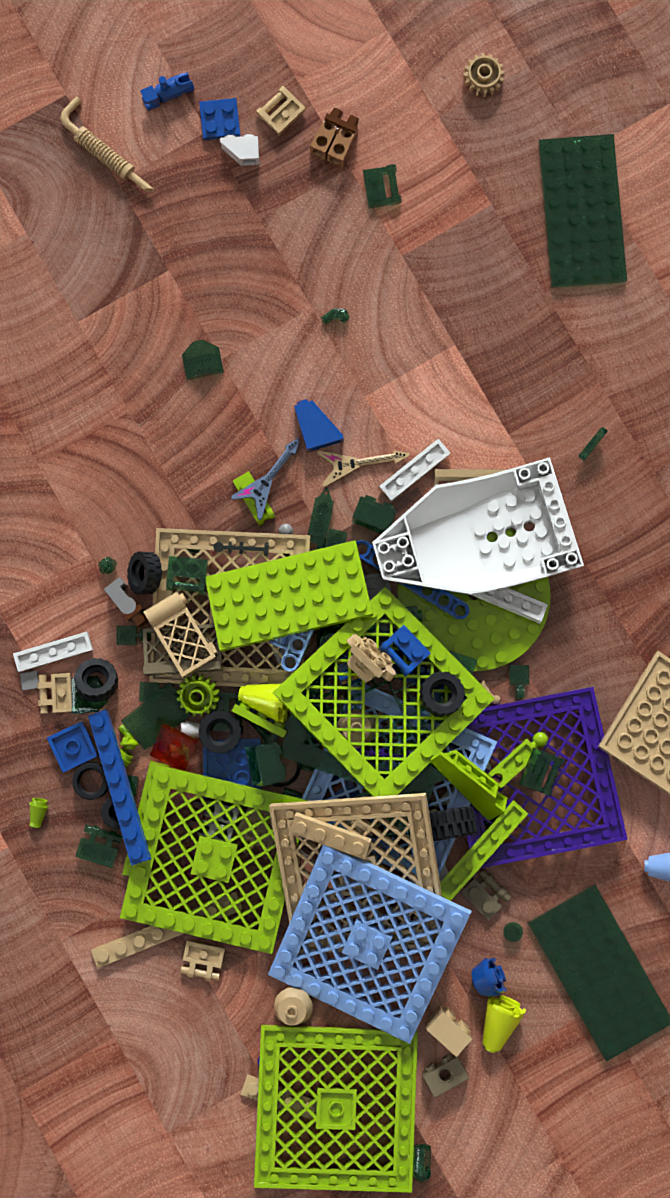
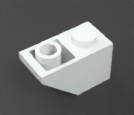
(242, 149)

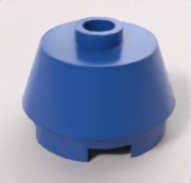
(488, 978)

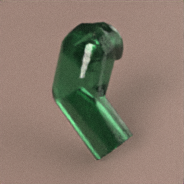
(335, 313)

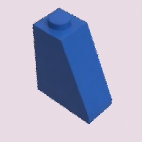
(316, 426)

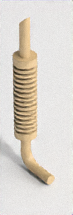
(101, 150)

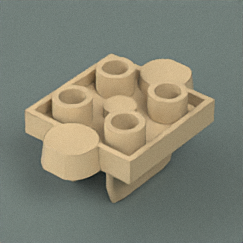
(369, 660)

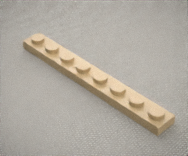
(150, 936)

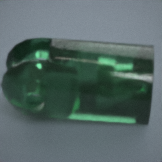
(421, 1162)

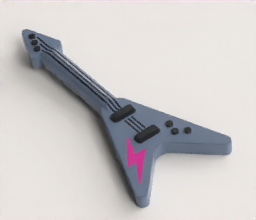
(260, 489)

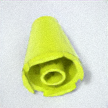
(500, 1021)

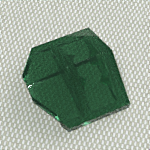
(202, 360)
(80, 705)

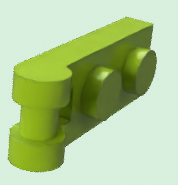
(242, 482)

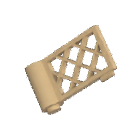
(171, 610)

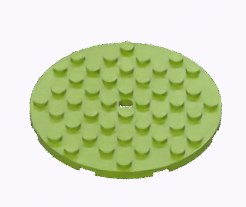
(488, 631)

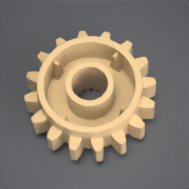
(487, 65)

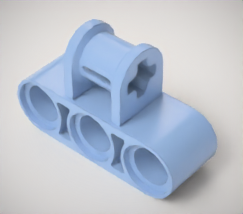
(287, 644)

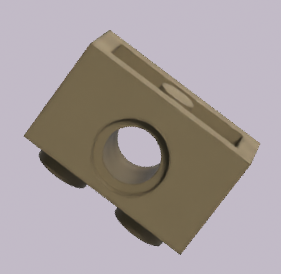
(439, 1084)

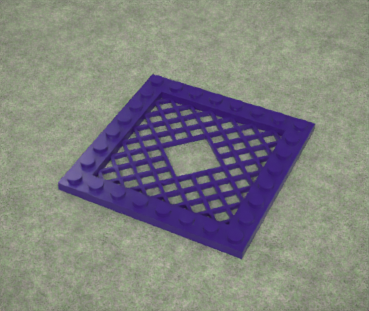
(601, 773)

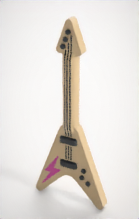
(345, 464)

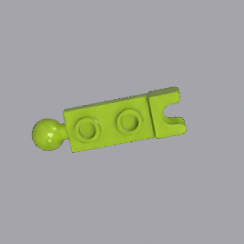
(518, 759)

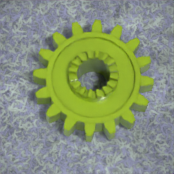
(205, 688)

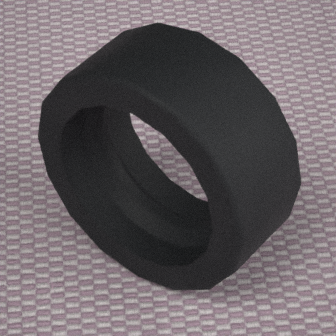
(77, 786)

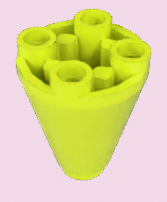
(262, 699)

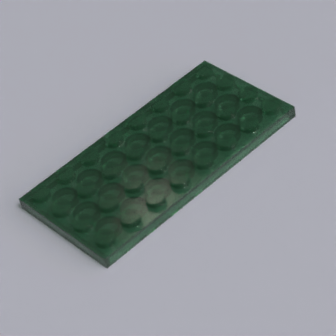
(582, 210)
(600, 972)

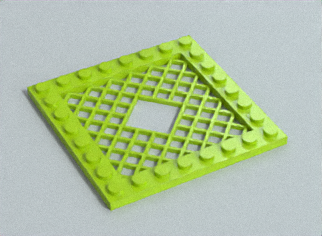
(291, 696)

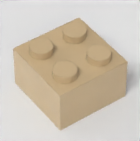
(448, 1030)

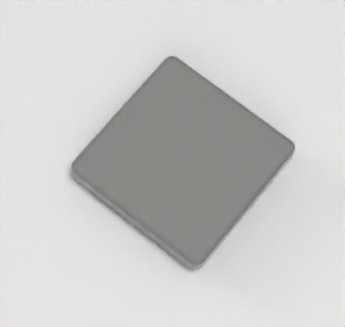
(29, 680)

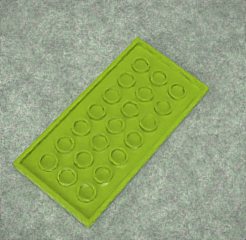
(288, 596)

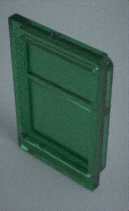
(148, 718)

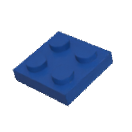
(219, 118)
(72, 746)

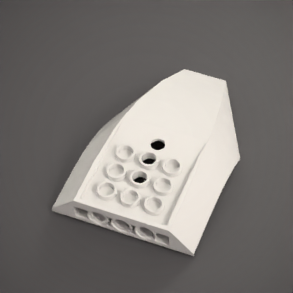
(445, 533)

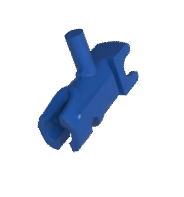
(166, 90)

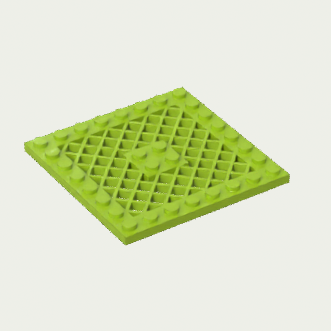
(212, 860)
(335, 1110)

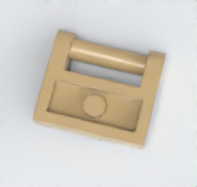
(285, 114)

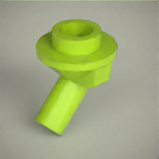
(128, 741)

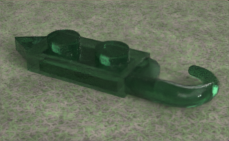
(321, 519)

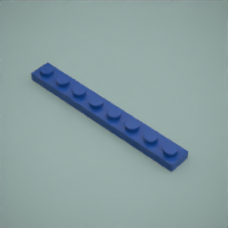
(119, 787)

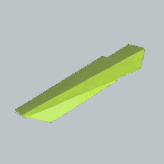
(471, 783)

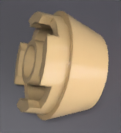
(356, 723)
(293, 1006)

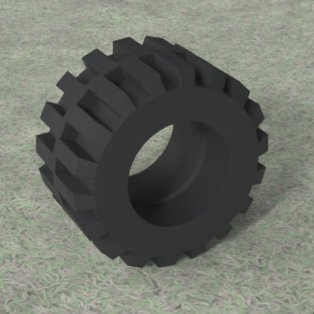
(453, 823)

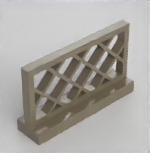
(169, 667)

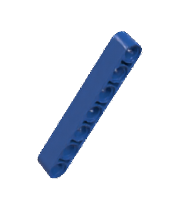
(417, 590)

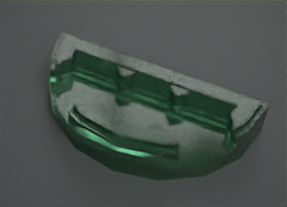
(592, 443)

